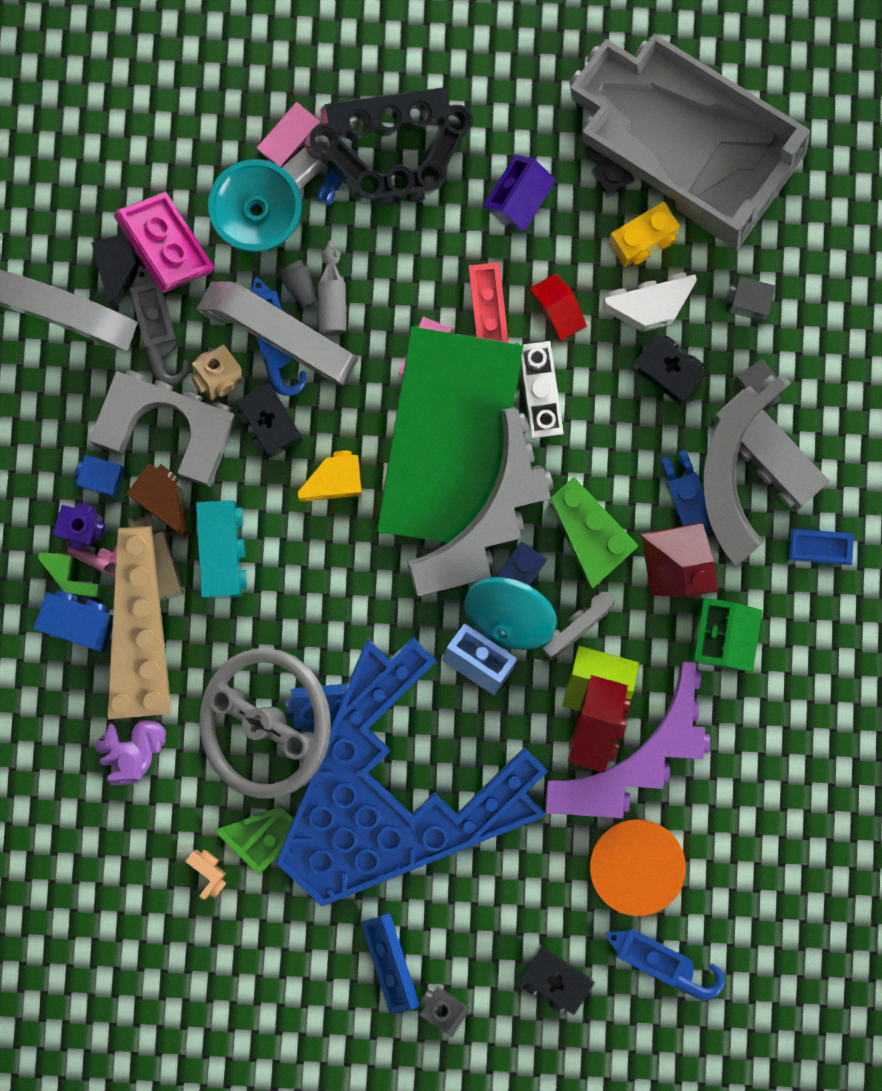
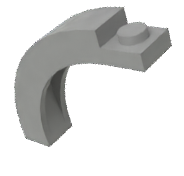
(66, 310)
(720, 488)

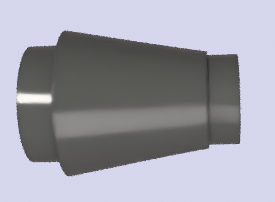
(299, 283)

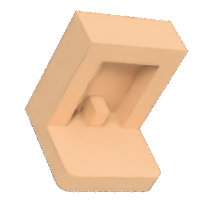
(206, 865)

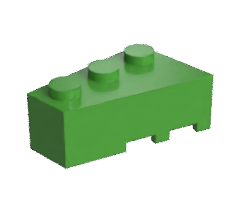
(591, 532)

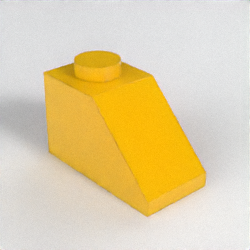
(334, 479)

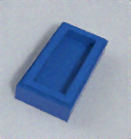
(821, 547)

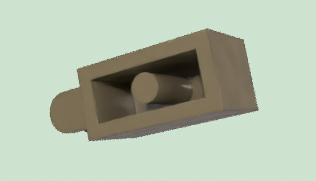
(167, 573)

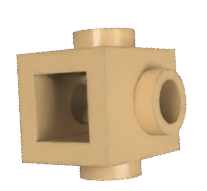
(216, 373)

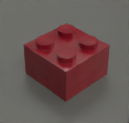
(599, 724)

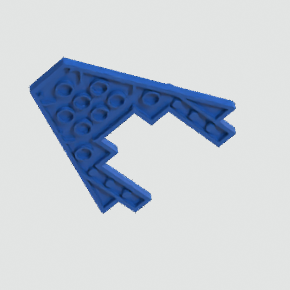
(354, 830)

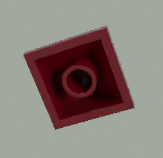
(679, 561)

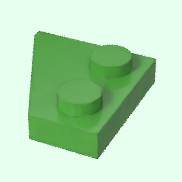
(258, 837)

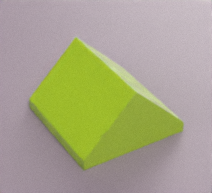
(600, 664)

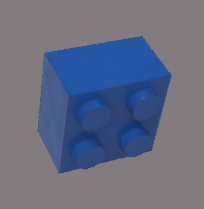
(79, 623)

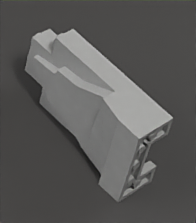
(689, 133)

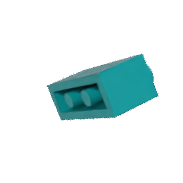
(220, 549)

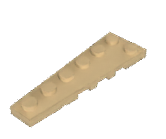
(138, 649)

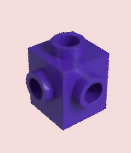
(69, 522)

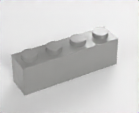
(778, 460)

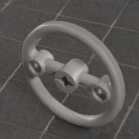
(265, 723)

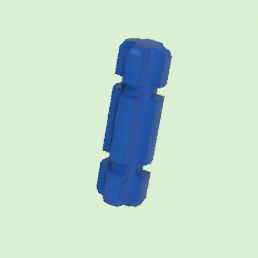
(331, 183)

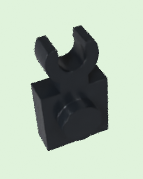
(608, 173)

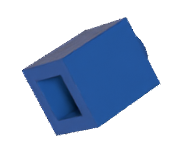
(99, 476)

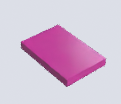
(164, 242)

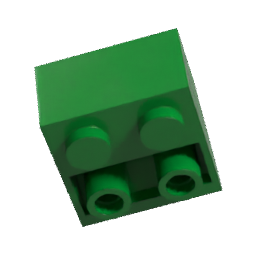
(726, 635)

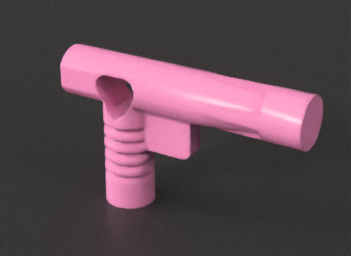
(99, 561)

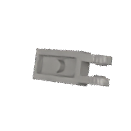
(579, 625)

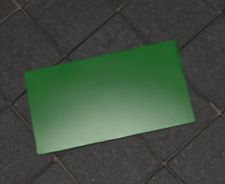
(447, 433)

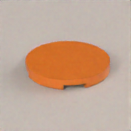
(637, 867)

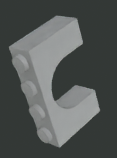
(132, 398)

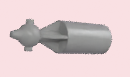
(303, 166)
(331, 295)

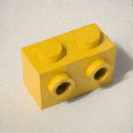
(644, 234)

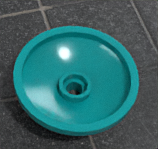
(250, 186)
(510, 613)

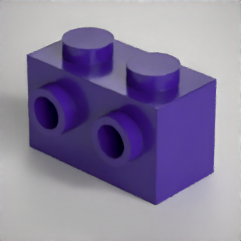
(519, 192)

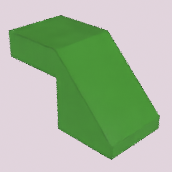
(62, 570)

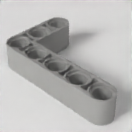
(237, 305)

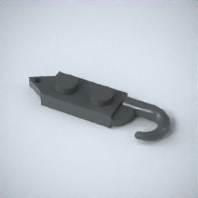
(155, 326)

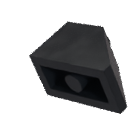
(116, 265)

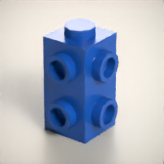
(301, 709)

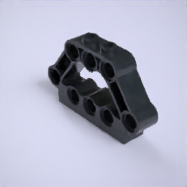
(351, 169)

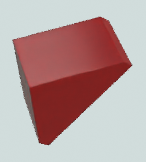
(559, 306)

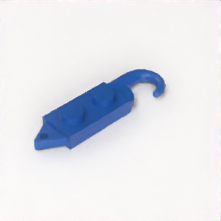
(271, 356)
(663, 963)

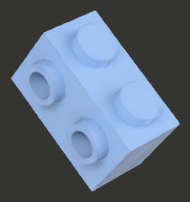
(479, 659)

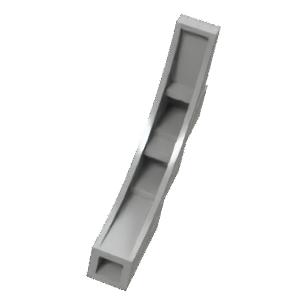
(517, 485)

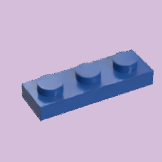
(390, 963)

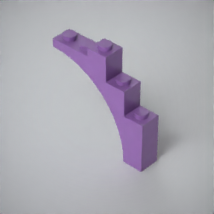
(675, 737)

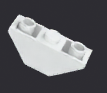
(652, 303)
(540, 390)

